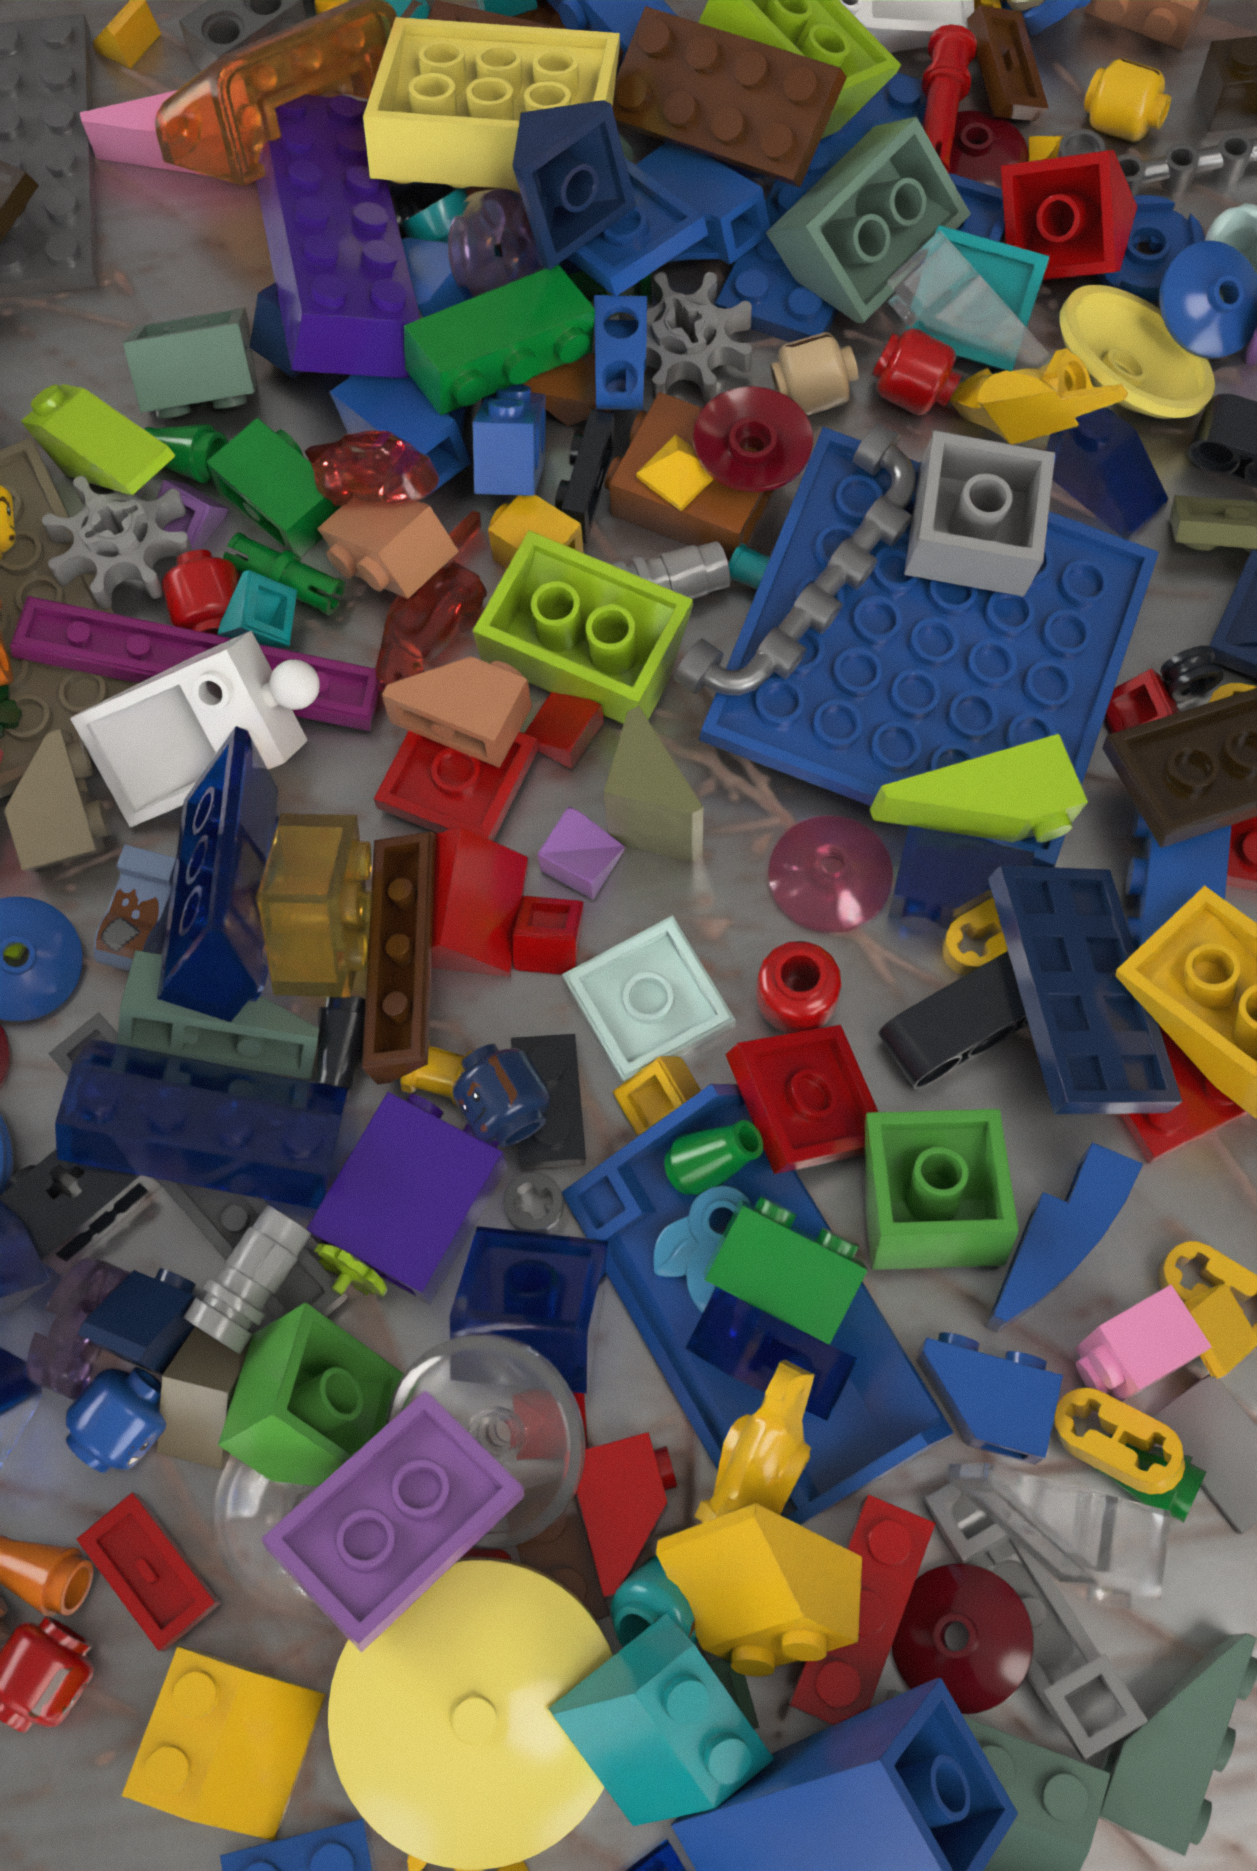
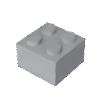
(980, 513)

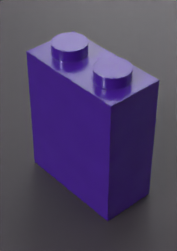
(409, 1194)

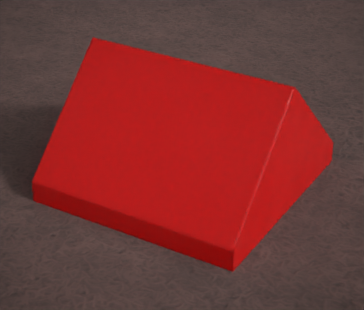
(1070, 210)
(475, 903)

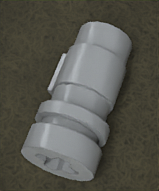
(686, 570)
(248, 1279)

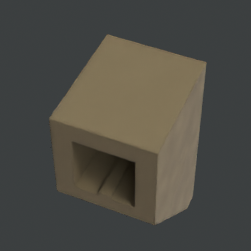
(52, 807)

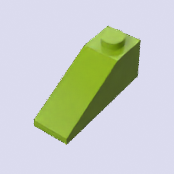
(94, 439)
(993, 796)

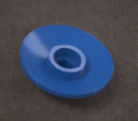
(1193, 304)
(52, 963)

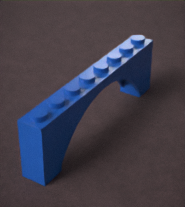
(734, 222)

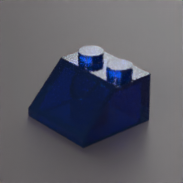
(535, 1292)

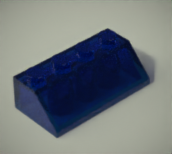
(220, 860)
(199, 1123)

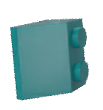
(661, 1728)

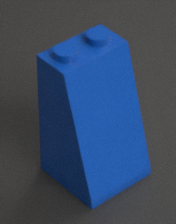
(867, 1794)

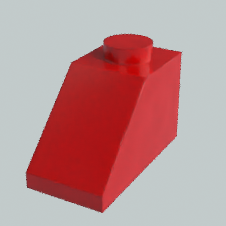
(623, 1503)

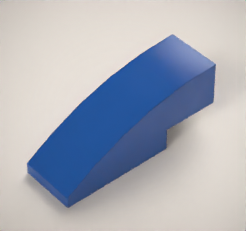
(1063, 1232)

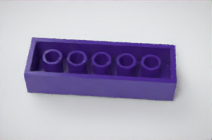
(334, 243)

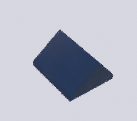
(571, 176)

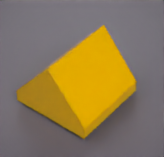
(128, 34)

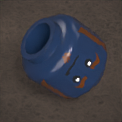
(501, 1095)

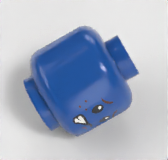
(115, 1419)

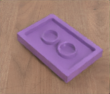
(393, 1519)

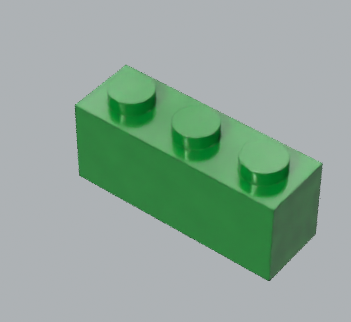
(498, 339)

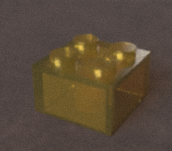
(316, 905)

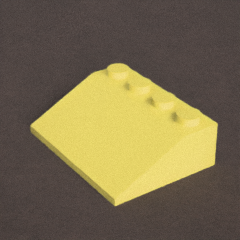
(456, 93)

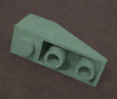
(1169, 1761)

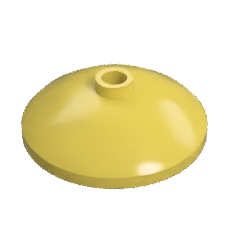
(1129, 345)

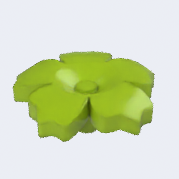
(350, 1271)

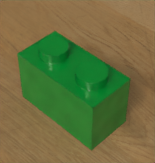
(272, 486)
(786, 1269)

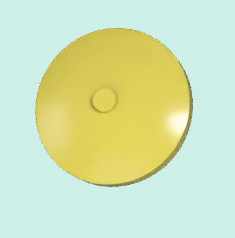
(451, 1723)

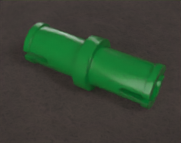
(288, 570)

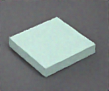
(648, 999)

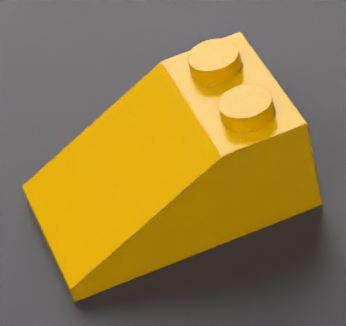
(1203, 990)

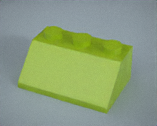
(817, 31)
(583, 627)

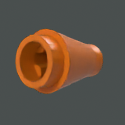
(45, 1575)

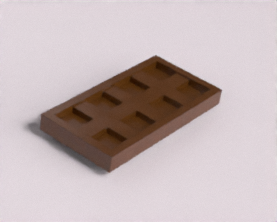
(725, 95)

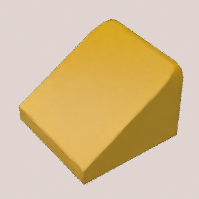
(656, 1092)
(1224, 1328)

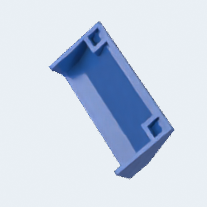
(884, 1407)

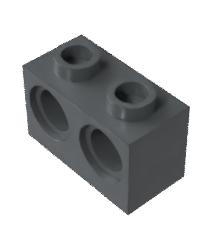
(231, 24)

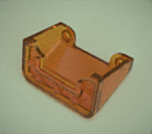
(229, 108)

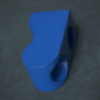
(620, 352)

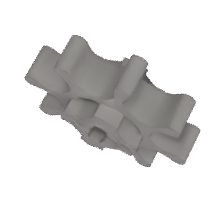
(691, 336)
(116, 539)

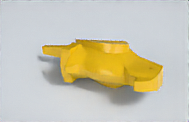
(1033, 400)
(764, 1450)

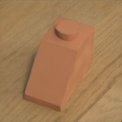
(463, 706)

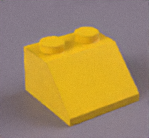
(764, 1589)
(224, 1744)

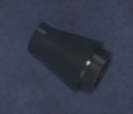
(340, 1041)

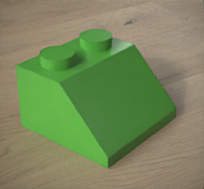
(938, 1189)
(306, 1399)

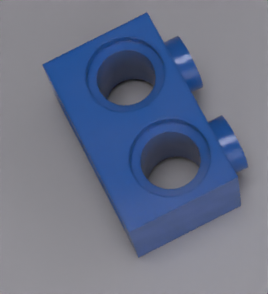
(509, 442)

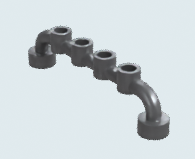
(1177, 166)
(816, 604)

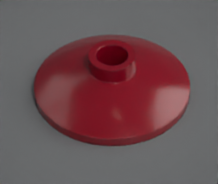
(984, 145)
(756, 420)
(998, 1630)

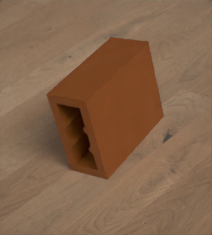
(711, 516)

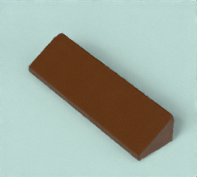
(399, 957)

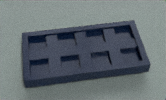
(1088, 1030)

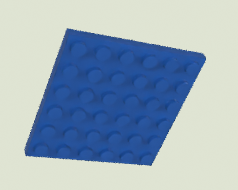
(927, 666)

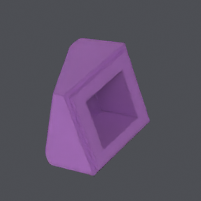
(579, 853)

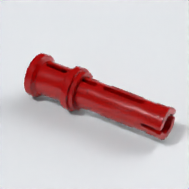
(946, 84)

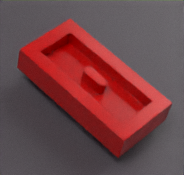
(148, 1571)

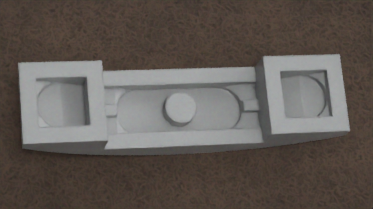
(1066, 1668)

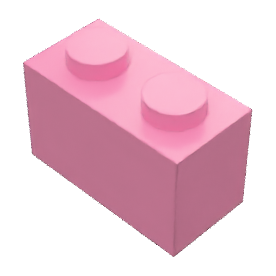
(1140, 1346)

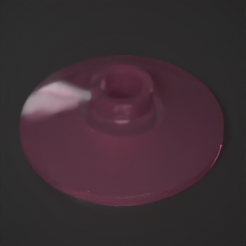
(825, 899)

